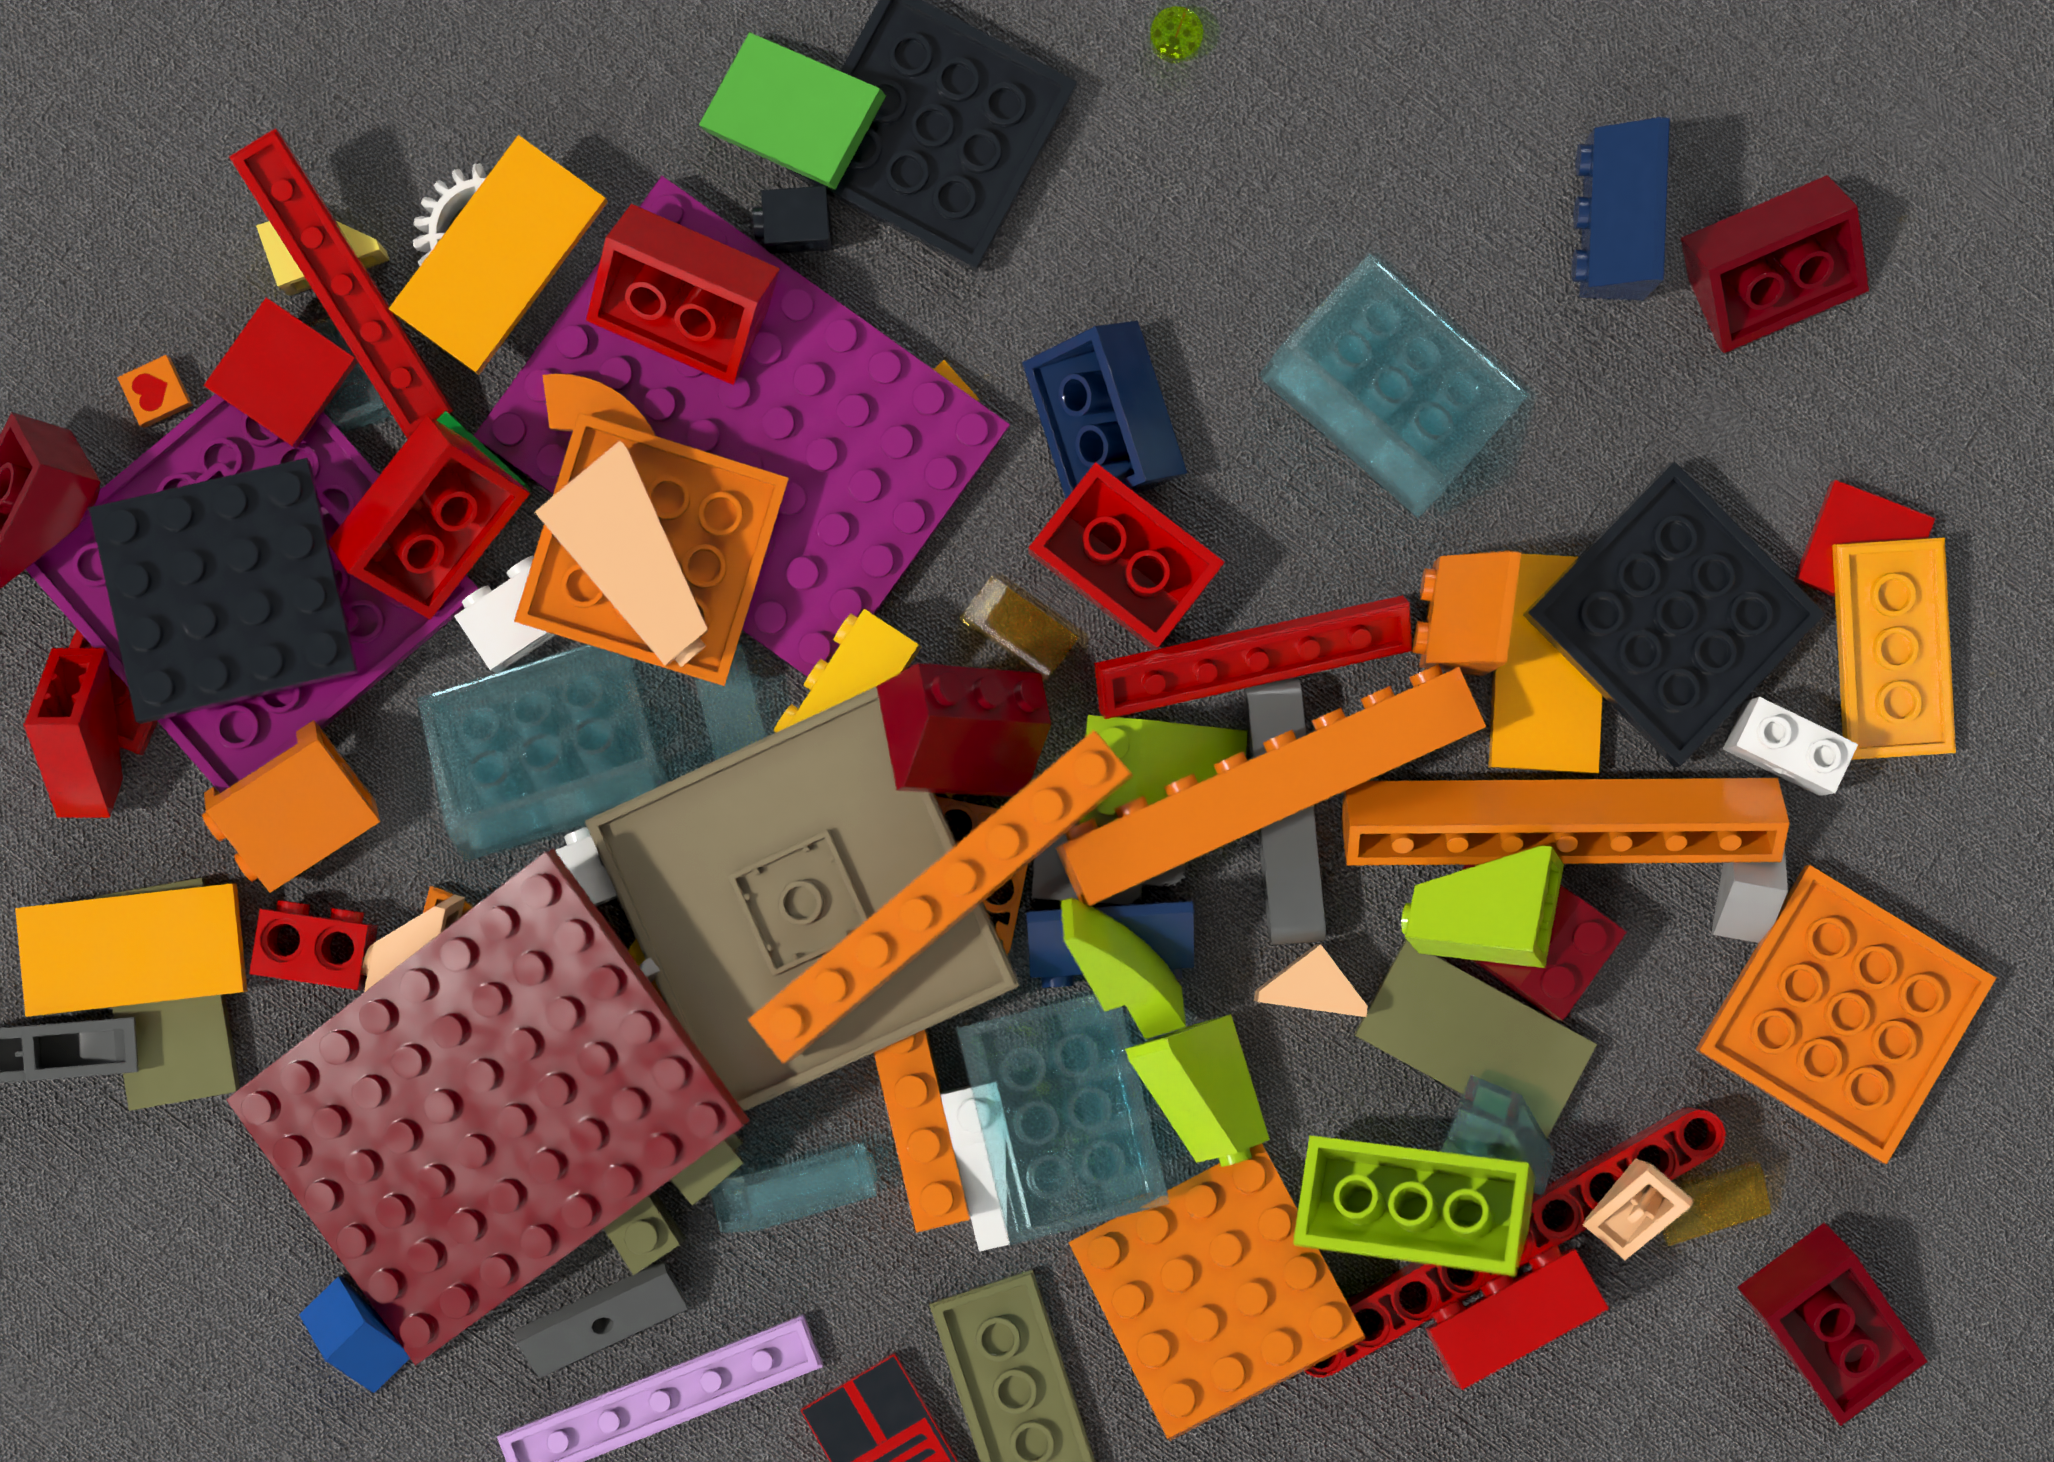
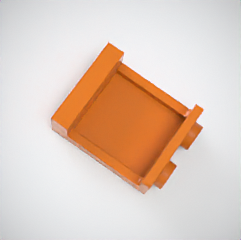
(291, 810)

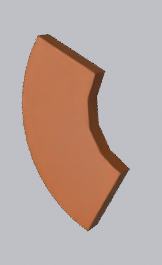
(572, 394)

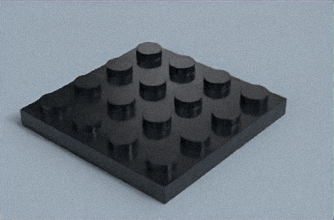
(953, 131)
(223, 590)
(1674, 614)

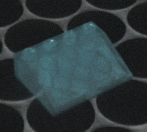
(1393, 385)
(539, 748)
(1062, 1117)

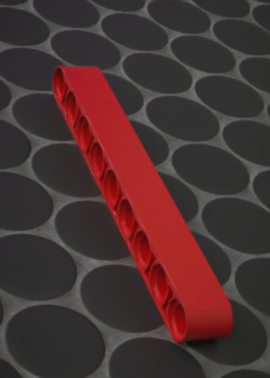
(1571, 1188)

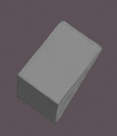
(1749, 899)

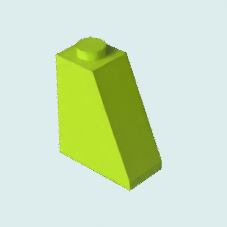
(1489, 910)
(1204, 1089)

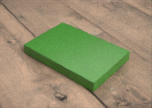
(792, 110)

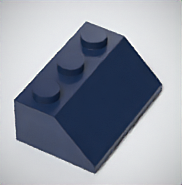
(1622, 210)
(1105, 408)
(1163, 926)

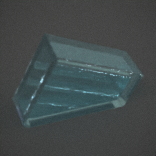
(794, 1188)

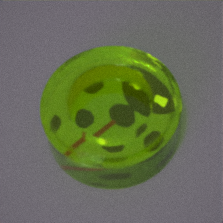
(1176, 34)

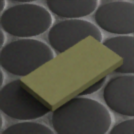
(1463, 1028)
(180, 1043)
(1011, 1373)

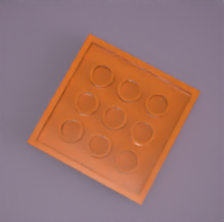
(714, 520)
(1846, 1014)
(1215, 1293)

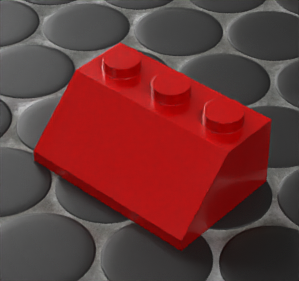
(681, 293)
(427, 518)
(1125, 557)
(1514, 1316)

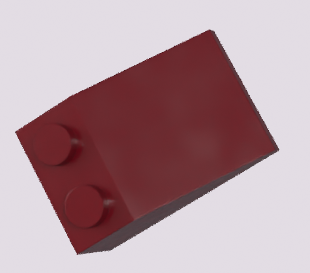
(42, 490)
(1576, 952)
(1833, 1323)

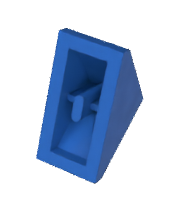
(353, 1336)

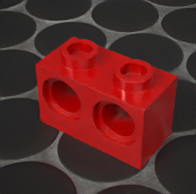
(312, 959)

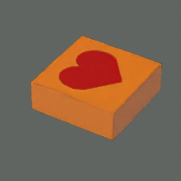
(154, 391)

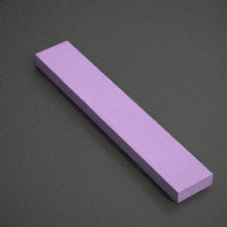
(667, 1397)

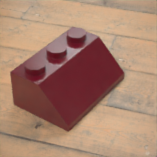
(1777, 262)
(964, 728)

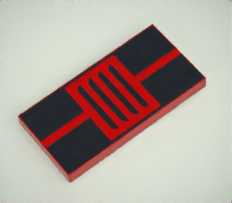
(877, 1419)

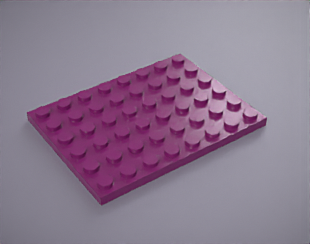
(824, 398)

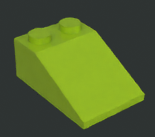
(1159, 756)

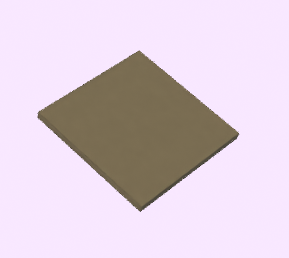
(768, 867)

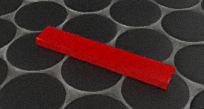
(340, 281)
(1253, 657)

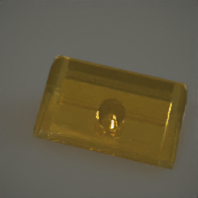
(1019, 628)
(1720, 1202)

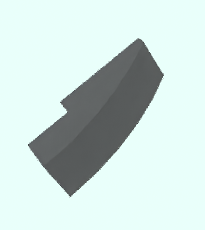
(68, 1050)

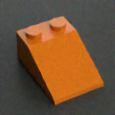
(1467, 612)

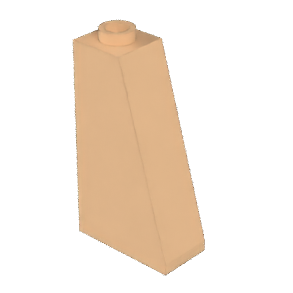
(623, 548)

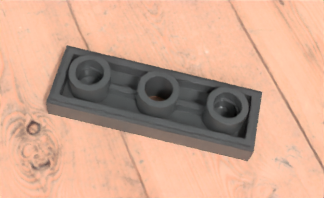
(600, 1319)

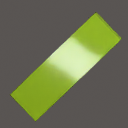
(1123, 969)

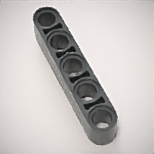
(1290, 844)

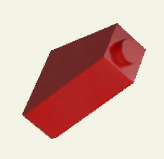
(76, 733)

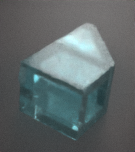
(1498, 1126)

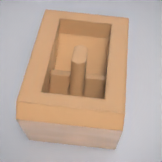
(1314, 984)
(1636, 1209)

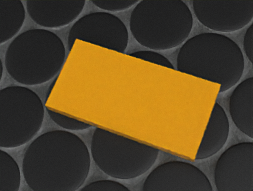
(498, 255)
(1894, 647)
(1541, 704)
(131, 949)

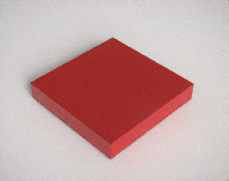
(280, 373)
(1854, 517)

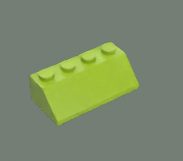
(1414, 1205)

